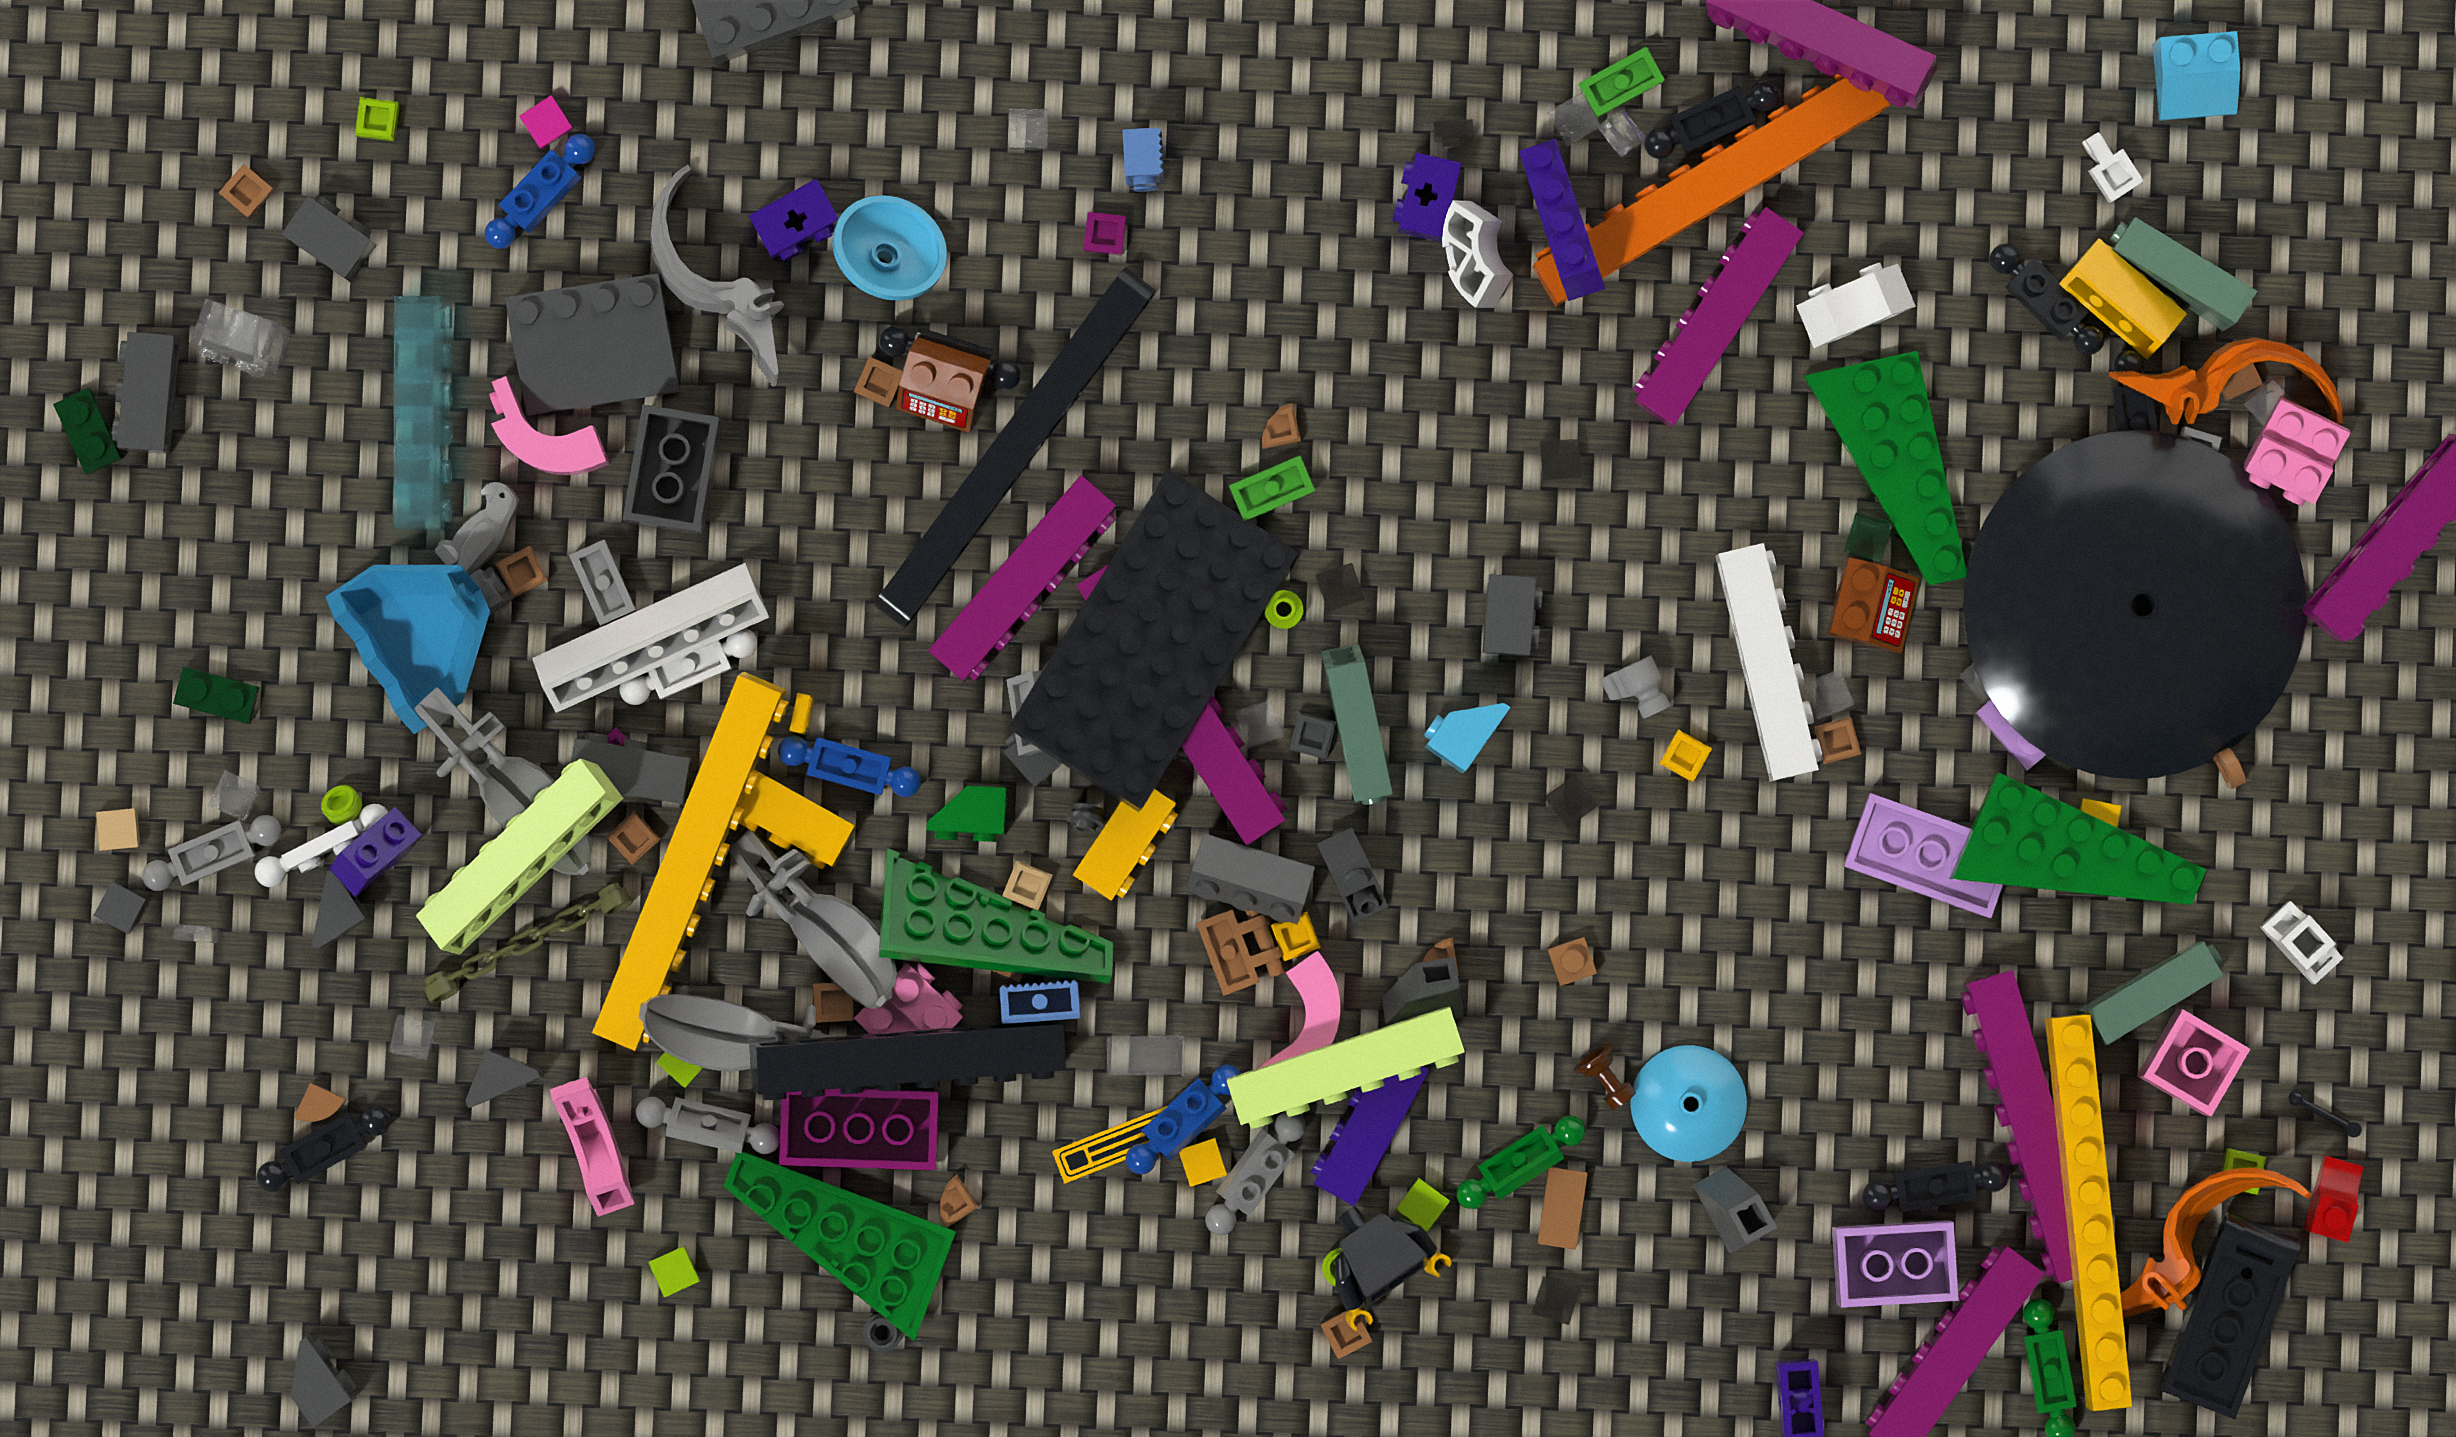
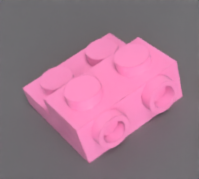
(2295, 452)
(913, 1005)

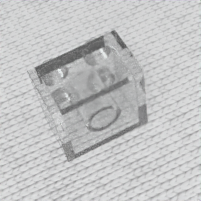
(240, 336)

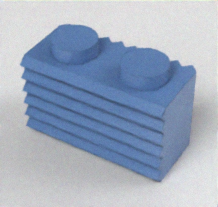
(1143, 158)
(1040, 1002)

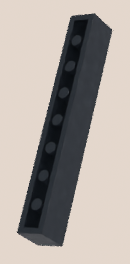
(907, 1058)

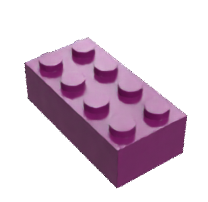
(861, 1129)

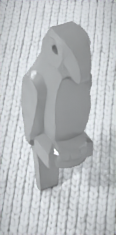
(483, 532)

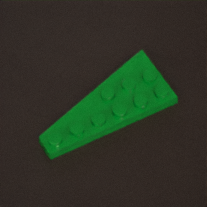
(1892, 439)
(2049, 845)
(971, 927)
(865, 1245)

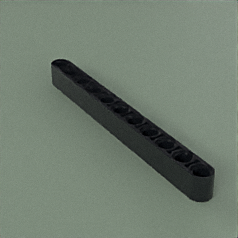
(1014, 447)

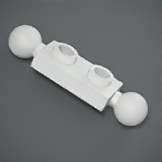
(690, 668)
(272, 870)

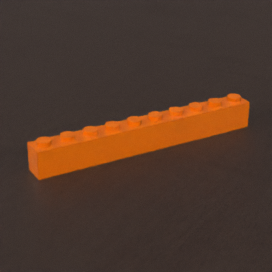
(1720, 178)

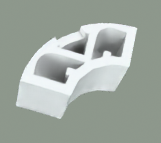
(1473, 254)
(1858, 304)

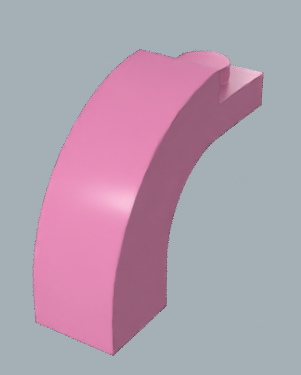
(556, 455)
(1322, 1007)
(594, 1146)

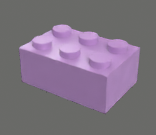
(1895, 1263)

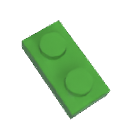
(1621, 82)
(1272, 488)

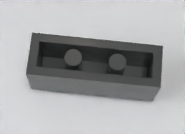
(146, 392)
(638, 770)
(1250, 879)

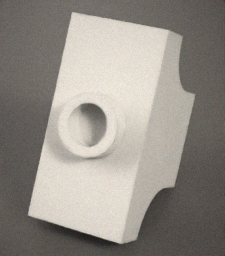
(2302, 941)

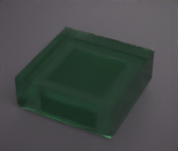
(1868, 537)

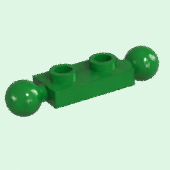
(1520, 1162)
(2049, 1369)

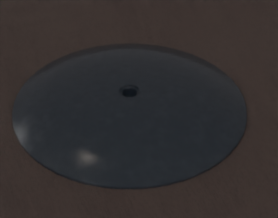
(2057, 618)

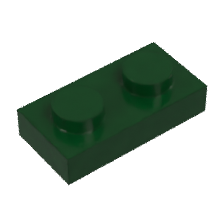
(87, 431)
(216, 695)

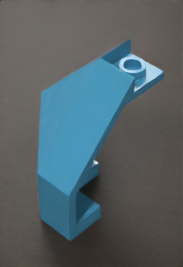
(414, 630)

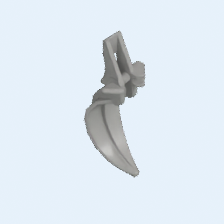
(742, 299)
(504, 782)
(828, 928)
(714, 1030)

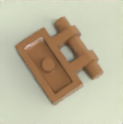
(1229, 952)

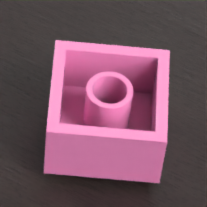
(2193, 1062)

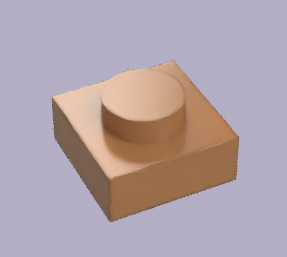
(1572, 961)

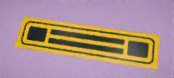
(1101, 1148)

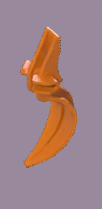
(2200, 391)
(2178, 1274)

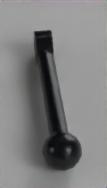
(2352, 1128)

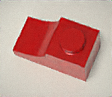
(2334, 1199)

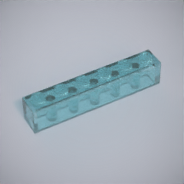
(420, 413)

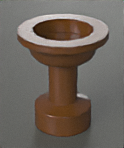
(1598, 1064)

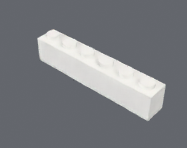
(650, 637)
(1767, 661)

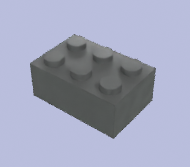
(672, 469)

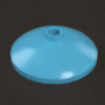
(898, 234)
(1660, 1098)

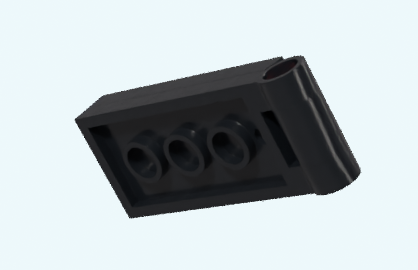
(2229, 1315)

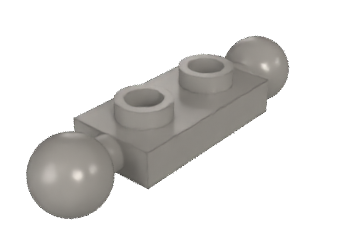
(211, 852)
(708, 1125)
(1255, 1173)

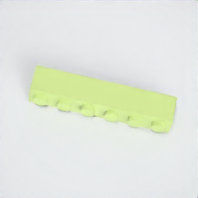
(519, 856)
(1344, 1066)

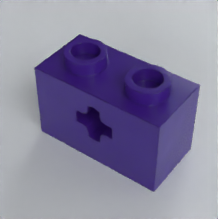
(1440, 177)
(775, 217)
(375, 851)
(1799, 1398)

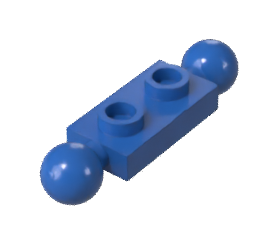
(540, 191)
(849, 766)
(1181, 1121)

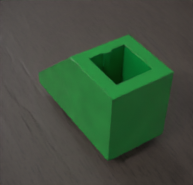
(973, 811)

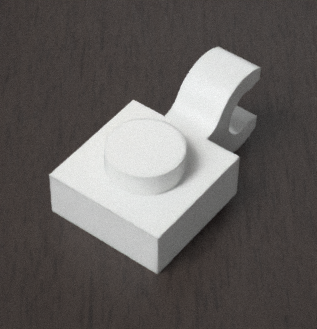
(2114, 172)

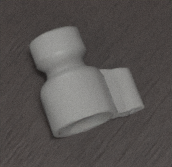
(1638, 680)

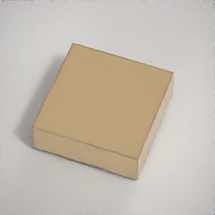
(118, 829)
(1027, 885)

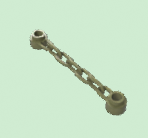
(441, 986)

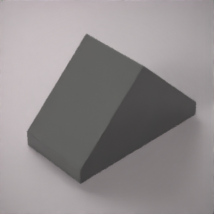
(337, 913)
(499, 1075)

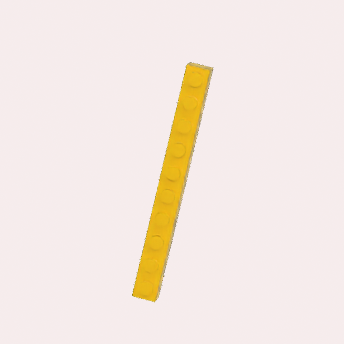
(691, 857)
(2088, 1212)

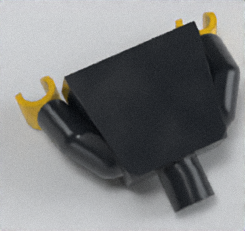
(1379, 1258)

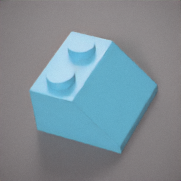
(2197, 75)
(1463, 734)

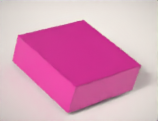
(546, 122)

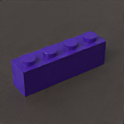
(1562, 220)
(1365, 1136)

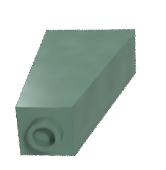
(2183, 273)
(1357, 723)
(2152, 992)

